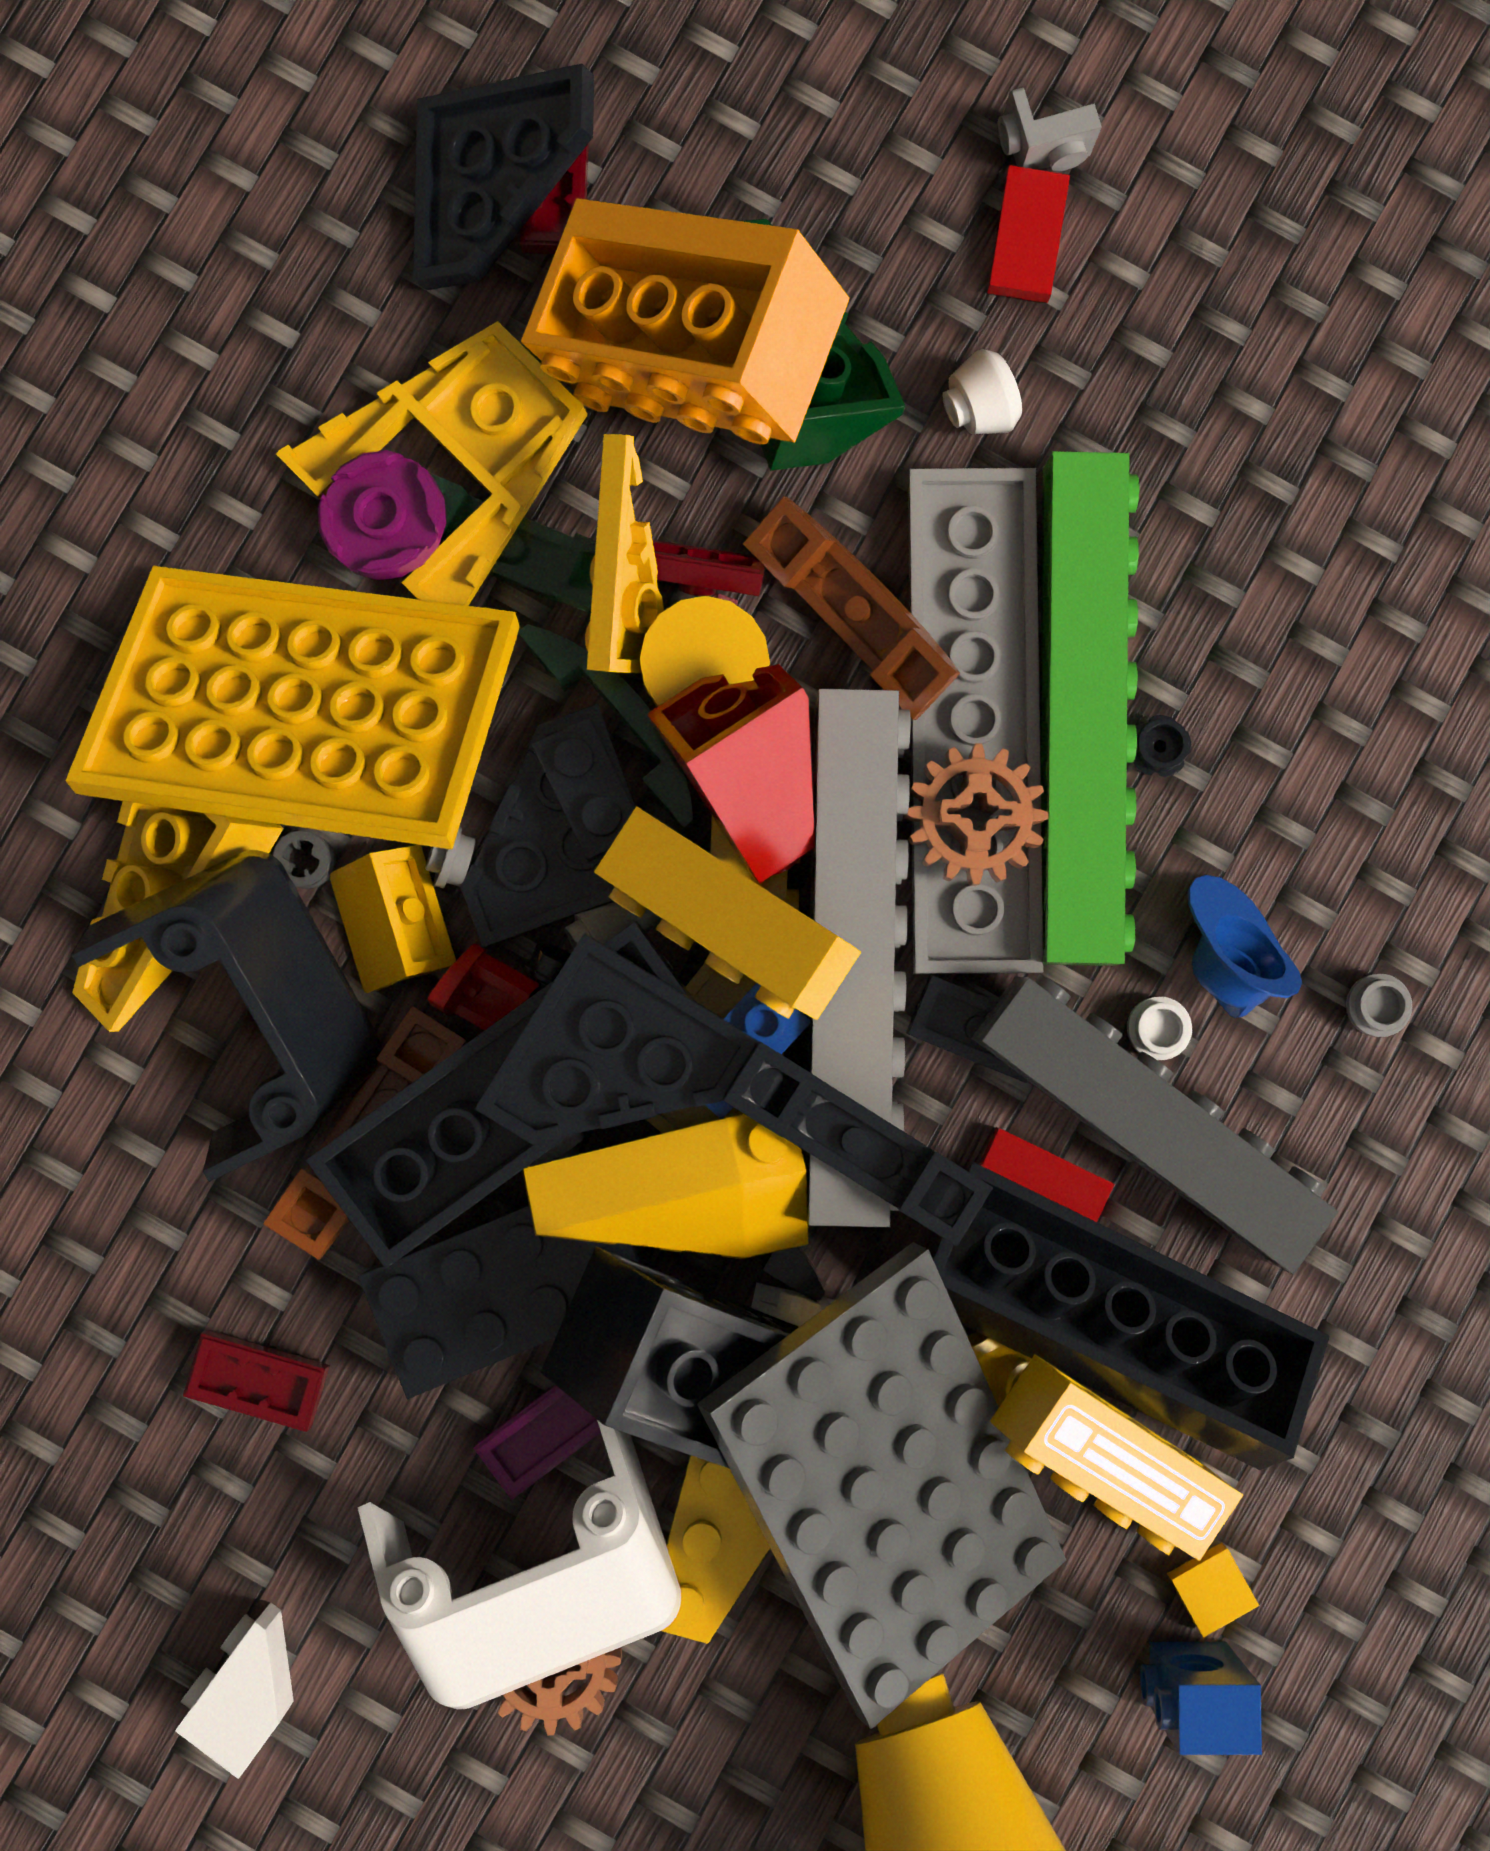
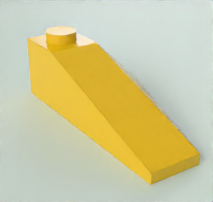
(155, 853)
(694, 1189)

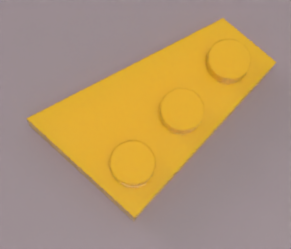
(712, 1548)

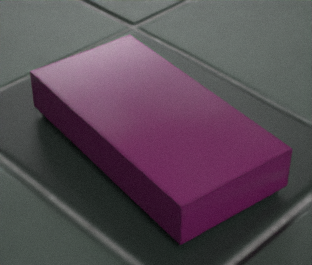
(536, 1440)

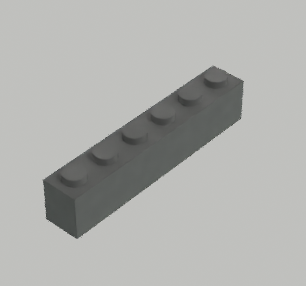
(1155, 1123)

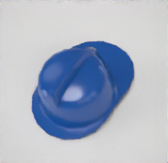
(1237, 950)

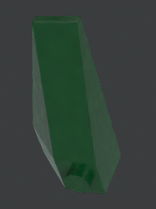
(848, 405)

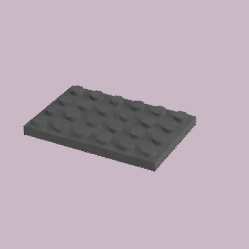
(885, 1482)

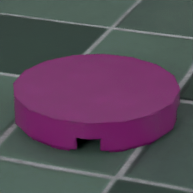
(382, 515)

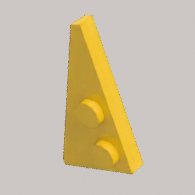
(623, 566)

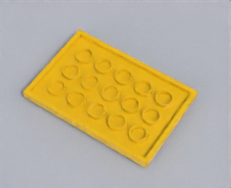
(298, 706)

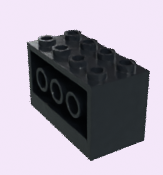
(650, 1348)

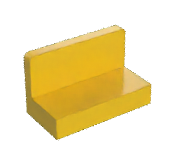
(392, 917)

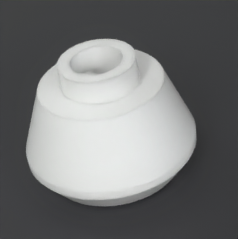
(983, 395)

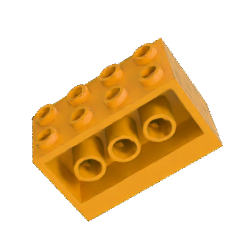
(687, 319)

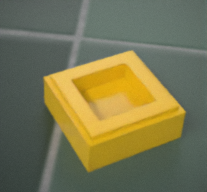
(1213, 1590)

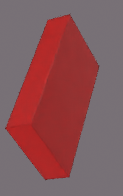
(1028, 234)
(1046, 1174)

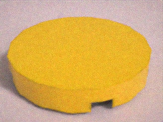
(699, 641)

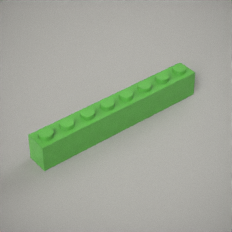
(1085, 706)

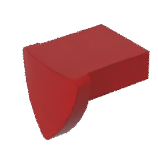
(481, 988)

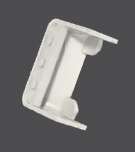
(543, 1617)

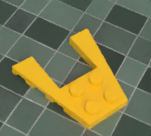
(493, 416)

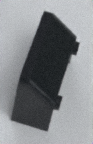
(284, 973)

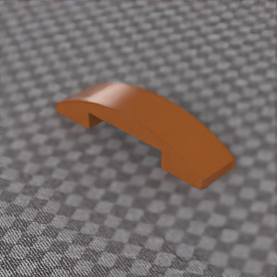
(853, 605)
(307, 1210)

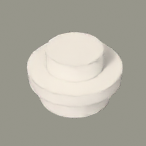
(1159, 1027)

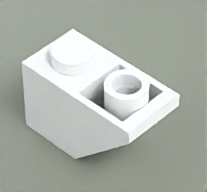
(247, 1697)

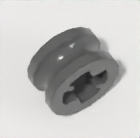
(321, 850)

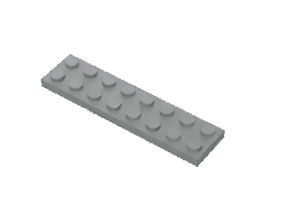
(979, 601)

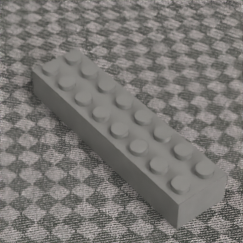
(854, 896)

